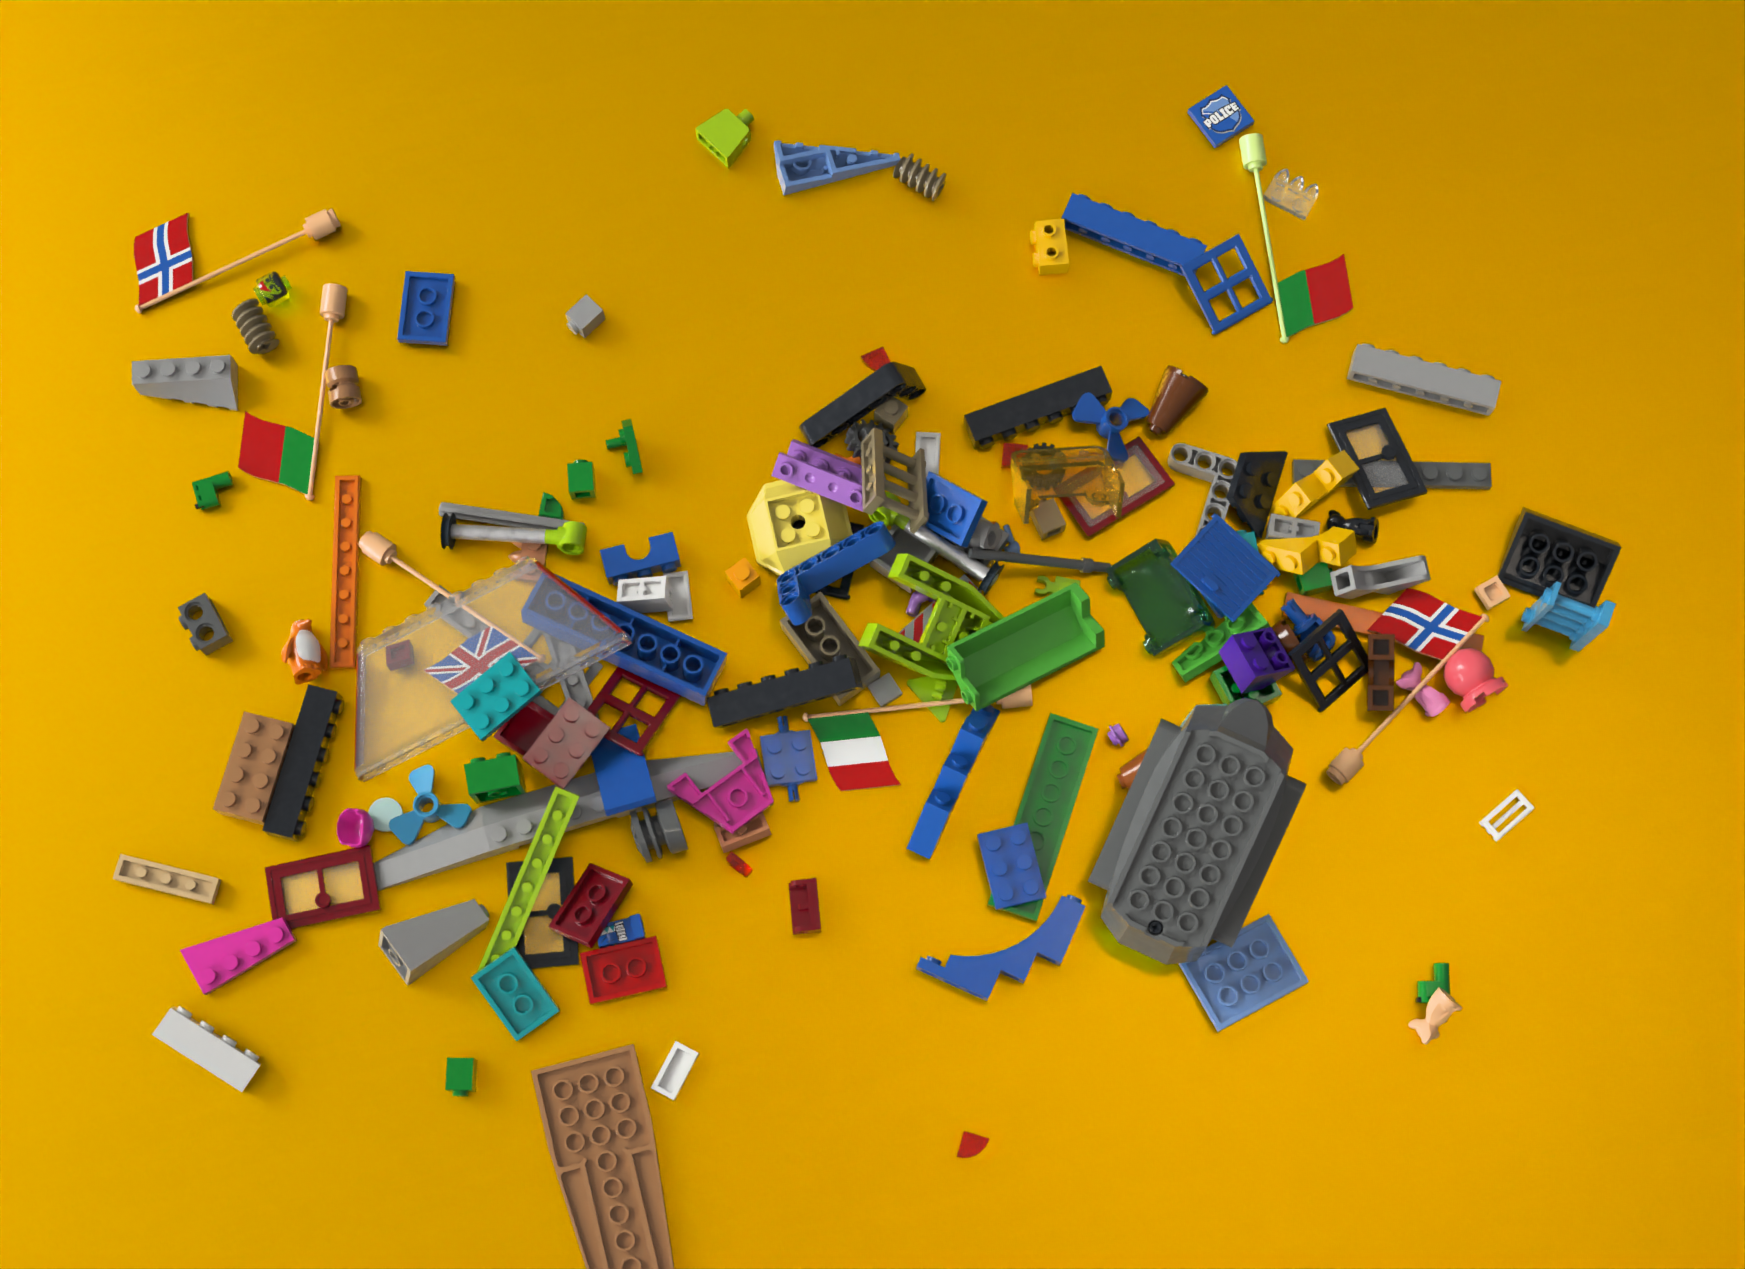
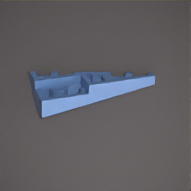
(810, 166)

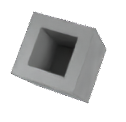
(584, 316)

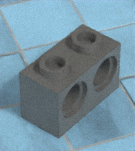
(207, 622)

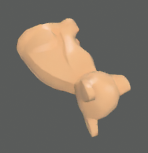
(1437, 1013)

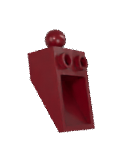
(524, 728)

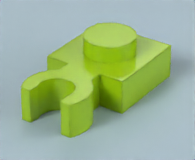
(1052, 587)

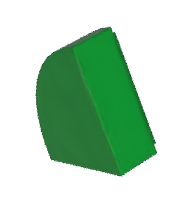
(550, 507)

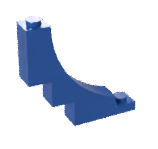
(979, 973)

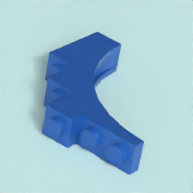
(952, 780)

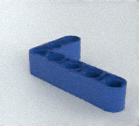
(828, 566)

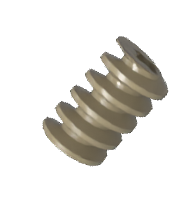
(919, 176)
(254, 327)

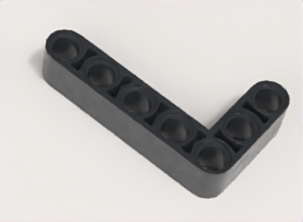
(860, 400)

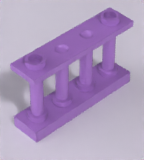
(821, 473)

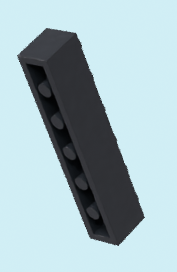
(1034, 408)
(784, 692)
(303, 763)

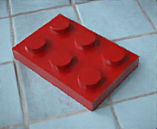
(623, 970)

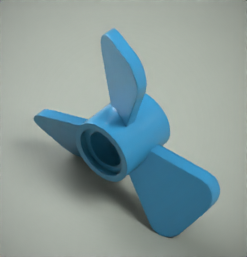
(408, 825)

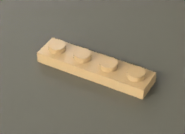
(167, 879)

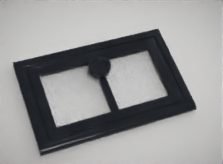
(1383, 461)
(538, 942)

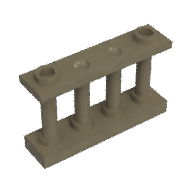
(875, 483)

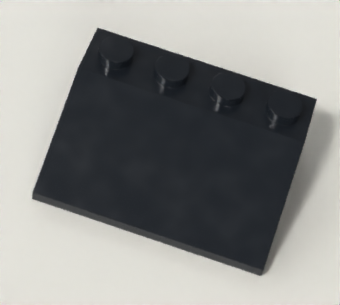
(1554, 551)

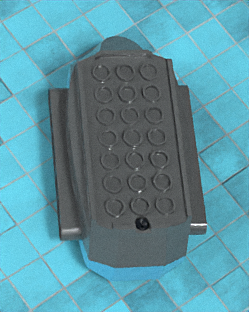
(1197, 831)

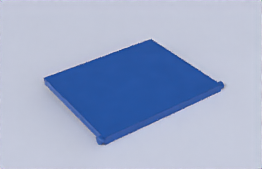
(1224, 568)

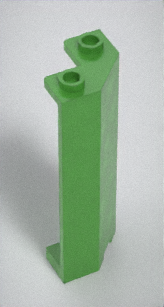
(1025, 647)

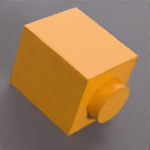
(742, 577)

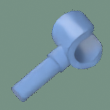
(1013, 545)

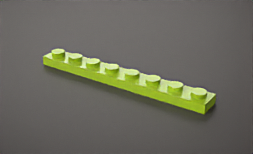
(531, 874)

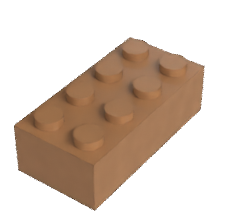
(253, 768)

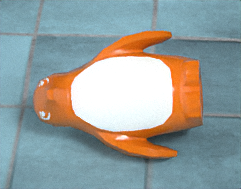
(304, 652)

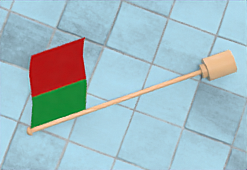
(280, 451)

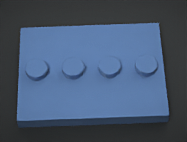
(1244, 977)

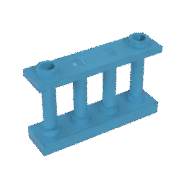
(1568, 617)

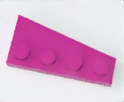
(231, 955)

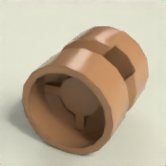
(343, 386)

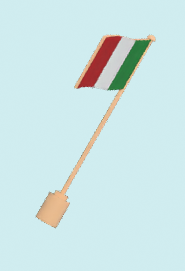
(856, 748)

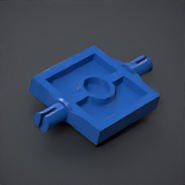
(788, 758)

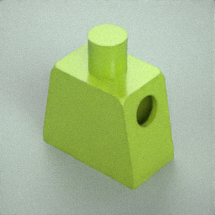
(726, 135)

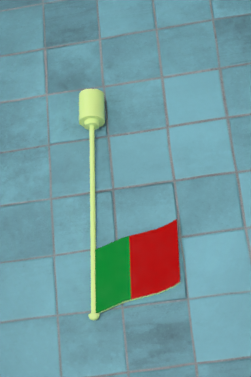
(1310, 294)

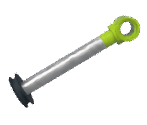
(568, 538)
(985, 574)

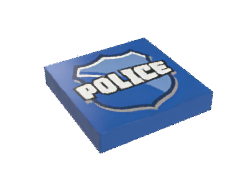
(1220, 116)

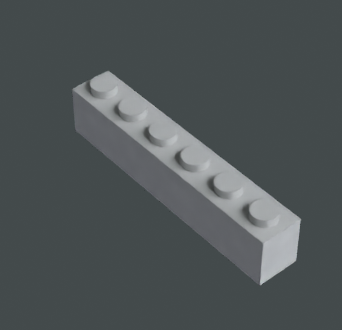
(1424, 379)

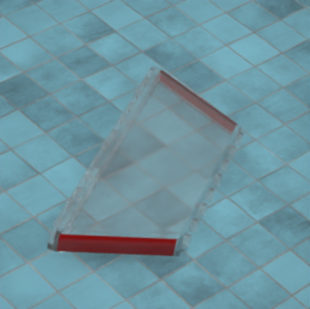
(433, 656)

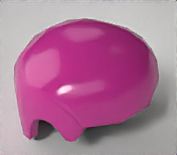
(355, 827)

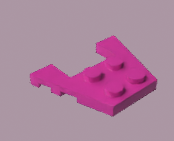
(736, 796)

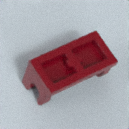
(804, 906)

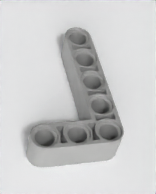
(1213, 474)

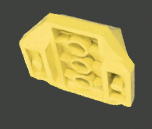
(772, 520)

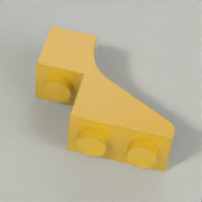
(1314, 487)
(1302, 553)

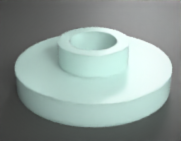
(383, 811)

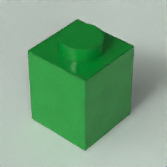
(581, 479)
(1314, 580)
(461, 1076)

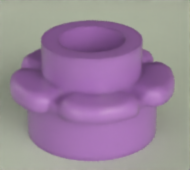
(1117, 735)

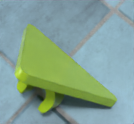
(934, 689)

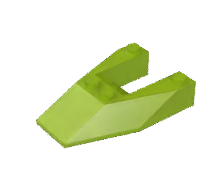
(957, 613)

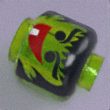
(272, 289)

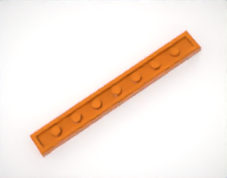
(345, 572)
(1359, 618)

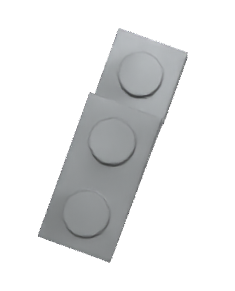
(1380, 578)

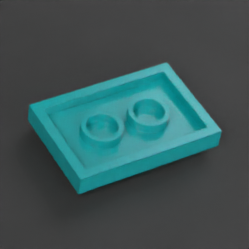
(496, 696)
(515, 993)

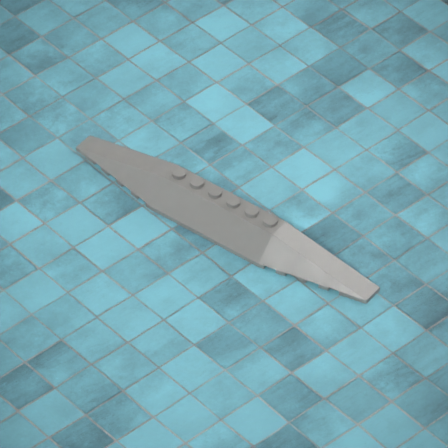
(515, 820)

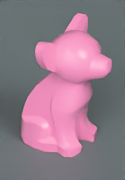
(1427, 697)

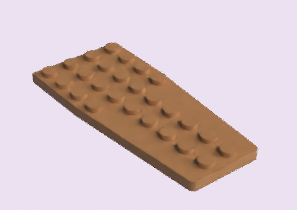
(606, 1159)

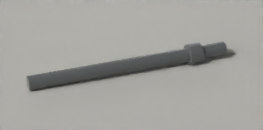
(1084, 565)

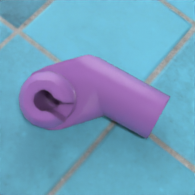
(915, 603)

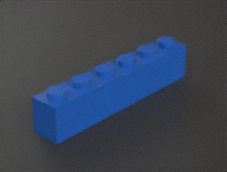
(1130, 234)

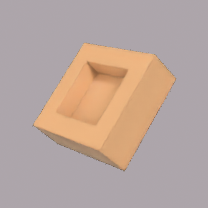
(1492, 592)

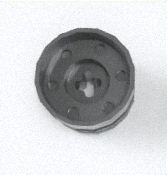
(658, 830)

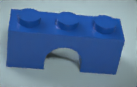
(662, 557)

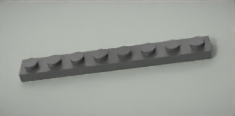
(1433, 474)

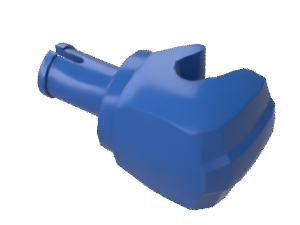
(1306, 625)

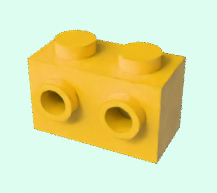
(1051, 247)

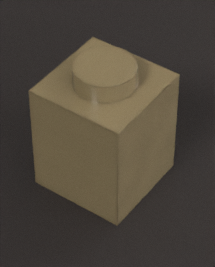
(891, 414)
(1047, 518)

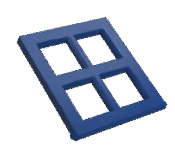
(1226, 284)

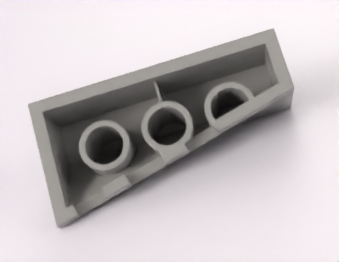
(192, 379)

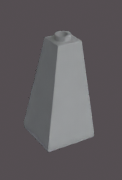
(428, 939)

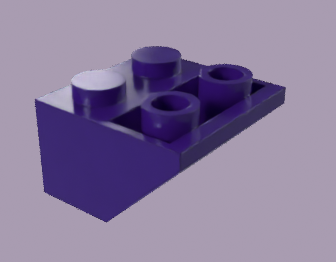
(1255, 659)

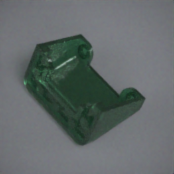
(1160, 597)

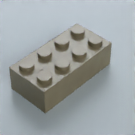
(828, 636)

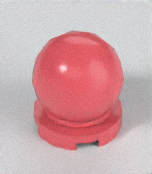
(1472, 677)

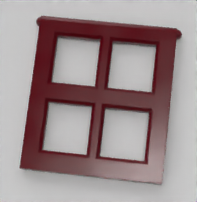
(653, 723)

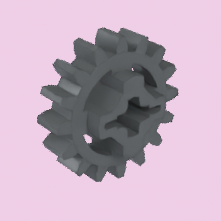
(859, 431)

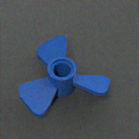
(1091, 411)

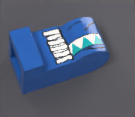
(622, 931)

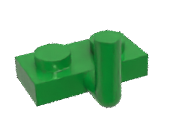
(627, 438)

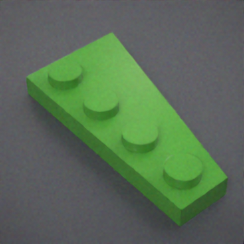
(1205, 653)

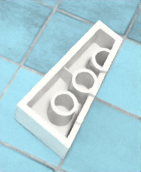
(207, 1048)

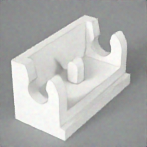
(645, 594)

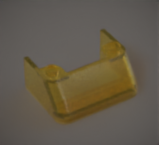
(1065, 473)

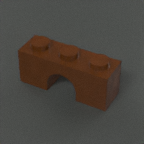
(1381, 672)

